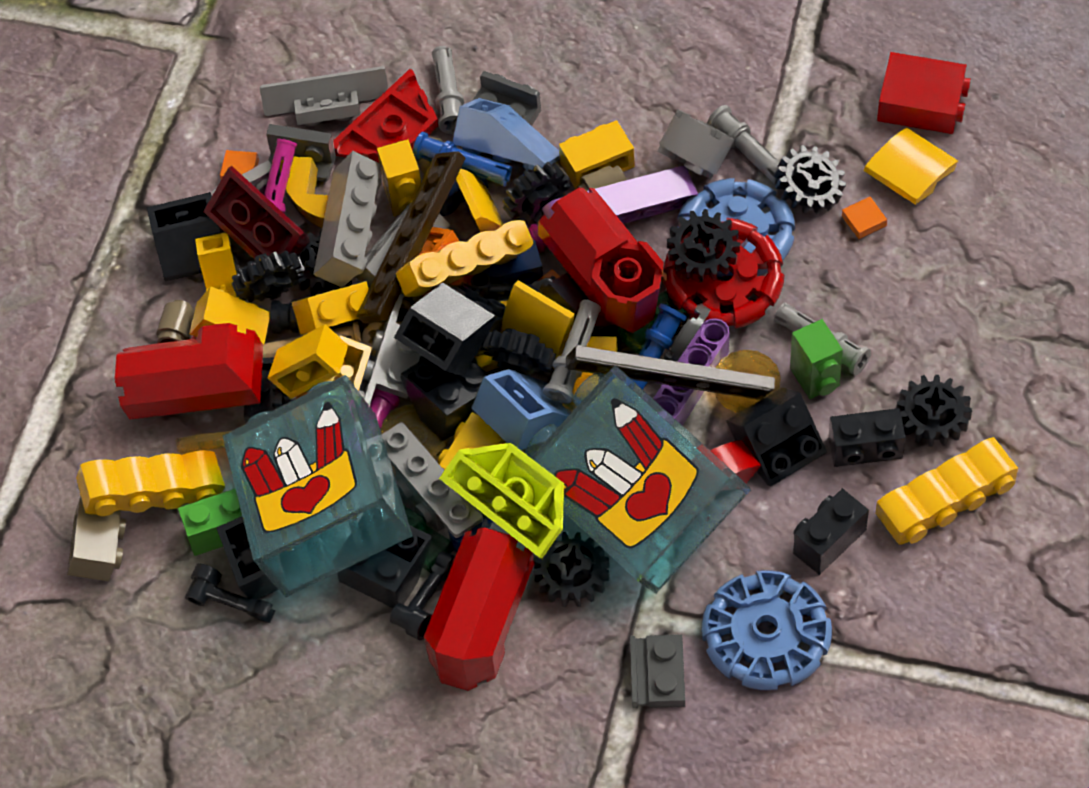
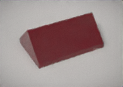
(253, 218)

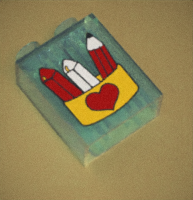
(636, 477)
(315, 486)

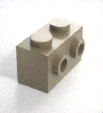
(95, 544)

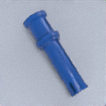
(427, 147)
(661, 334)

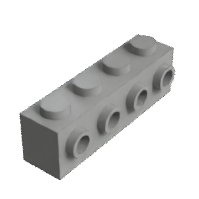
(348, 220)

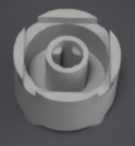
(695, 144)

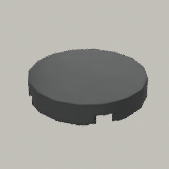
(687, 333)

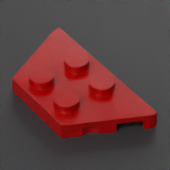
(394, 117)

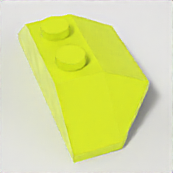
(510, 492)

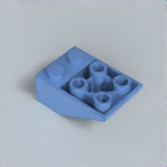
(502, 133)
(517, 406)

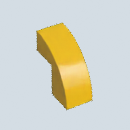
(301, 190)
(217, 262)

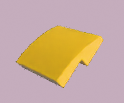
(910, 165)
(479, 201)
(538, 315)

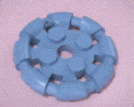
(758, 196)
(765, 649)

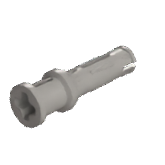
(449, 98)
(744, 141)
(853, 356)
(563, 380)

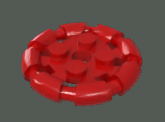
(739, 287)

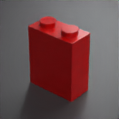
(923, 93)

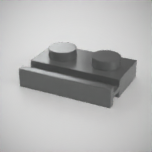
(657, 671)

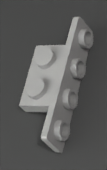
(324, 96)
(389, 361)
(419, 480)

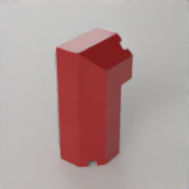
(604, 258)
(191, 375)
(477, 608)

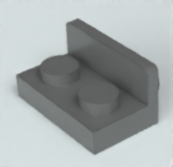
(519, 97)
(309, 144)

